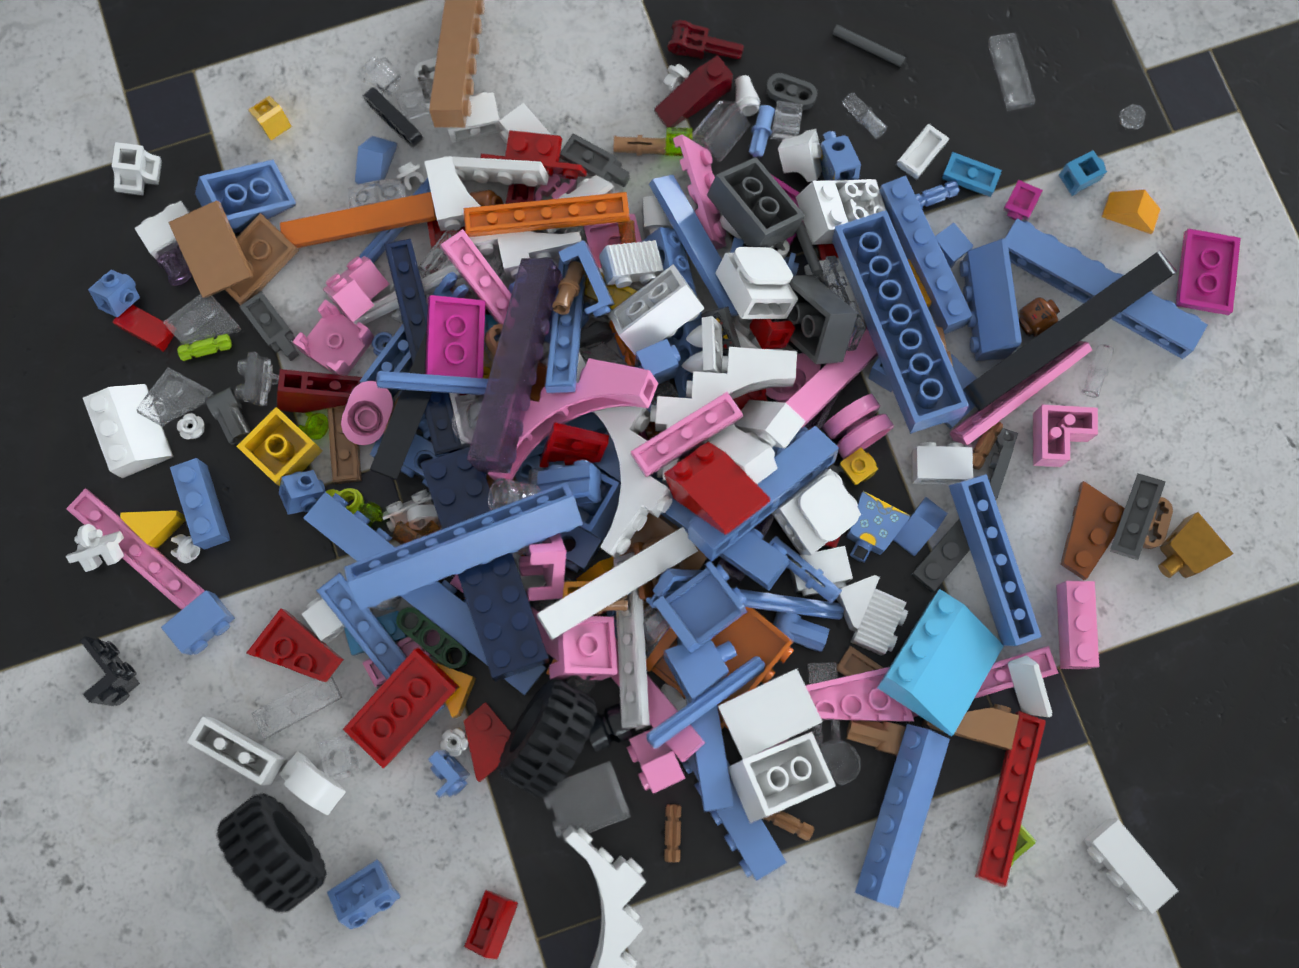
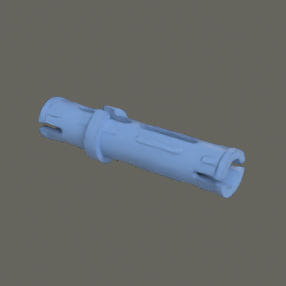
(829, 592)

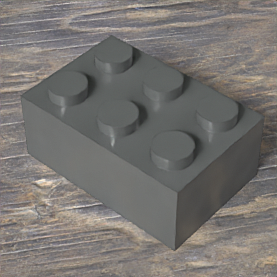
(755, 204)
(820, 321)

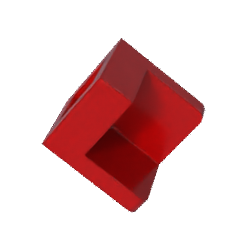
(772, 334)

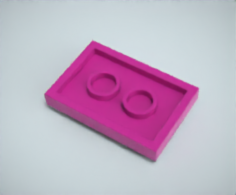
(1208, 271)
(455, 337)

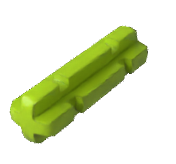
(204, 347)

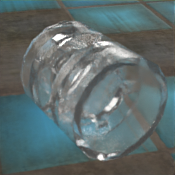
(508, 491)

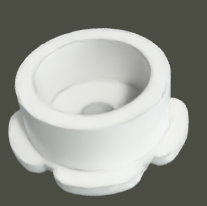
(197, 429)
(461, 742)

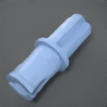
(761, 130)

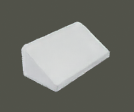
(1029, 687)

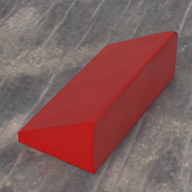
(144, 327)
(491, 925)

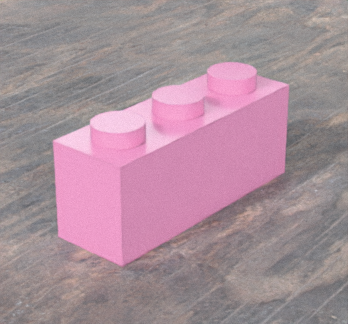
(1077, 625)

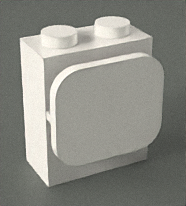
(757, 283)
(818, 513)

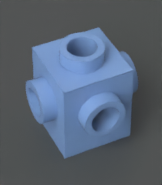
(114, 293)
(300, 491)

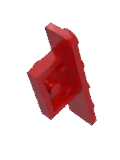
(541, 148)

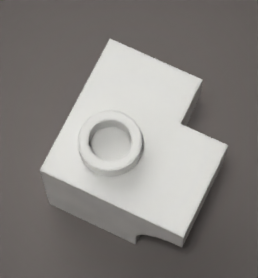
(802, 155)
(134, 168)

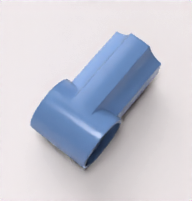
(802, 631)

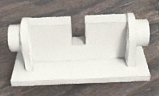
(398, 511)

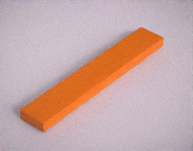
(546, 214)
(360, 220)

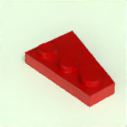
(295, 647)

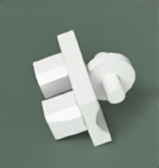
(92, 544)

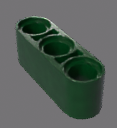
(419, 635)

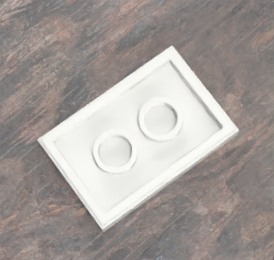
(770, 714)

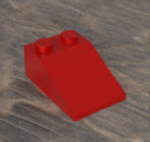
(715, 488)

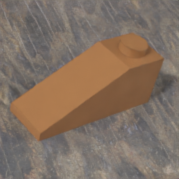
(987, 726)

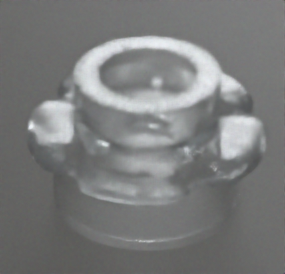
(1134, 111)

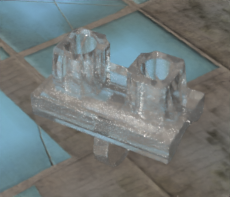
(258, 379)

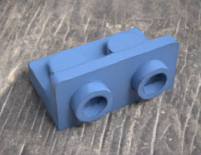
(450, 769)
(363, 895)

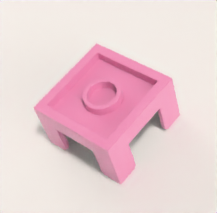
(335, 341)
(545, 560)
(587, 650)

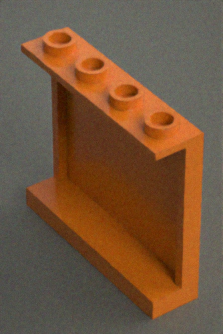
(750, 636)

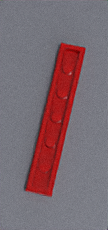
(1010, 801)

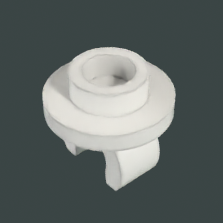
(676, 76)
(408, 171)
(186, 549)

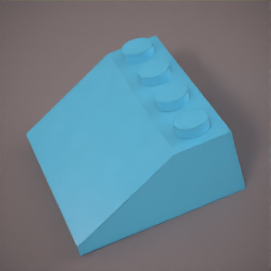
(942, 663)

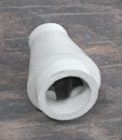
(746, 96)

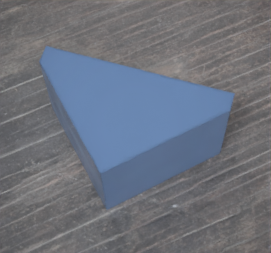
(374, 159)
(920, 526)

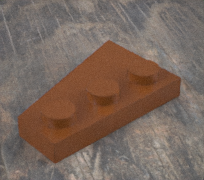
(1091, 530)

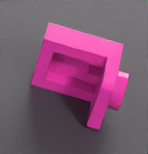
(1022, 201)

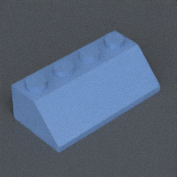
(991, 301)

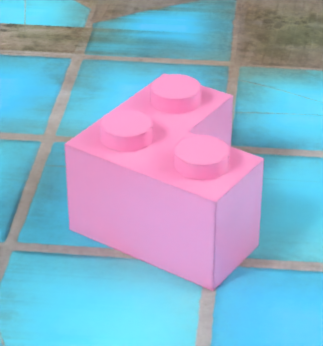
(355, 287)
(1055, 428)
(658, 764)

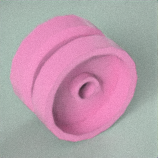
(856, 426)

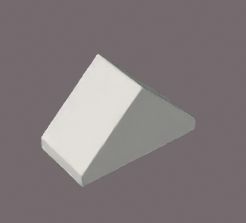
(856, 599)

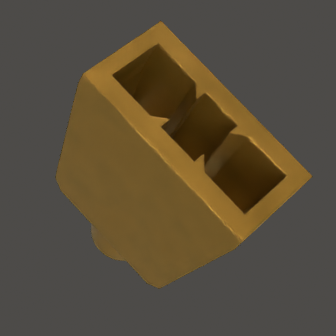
(1192, 548)

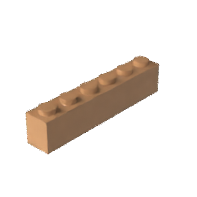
(456, 63)

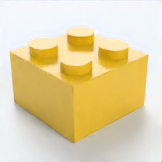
(279, 446)

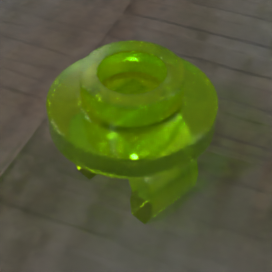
(315, 426)
(371, 511)

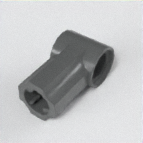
(228, 412)

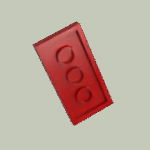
(400, 707)

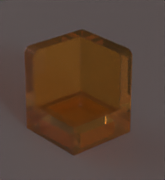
(404, 534)

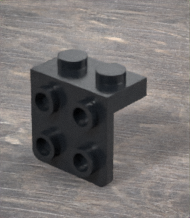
(119, 677)

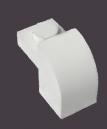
(311, 784)

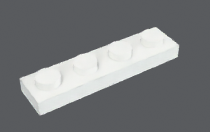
(500, 170)

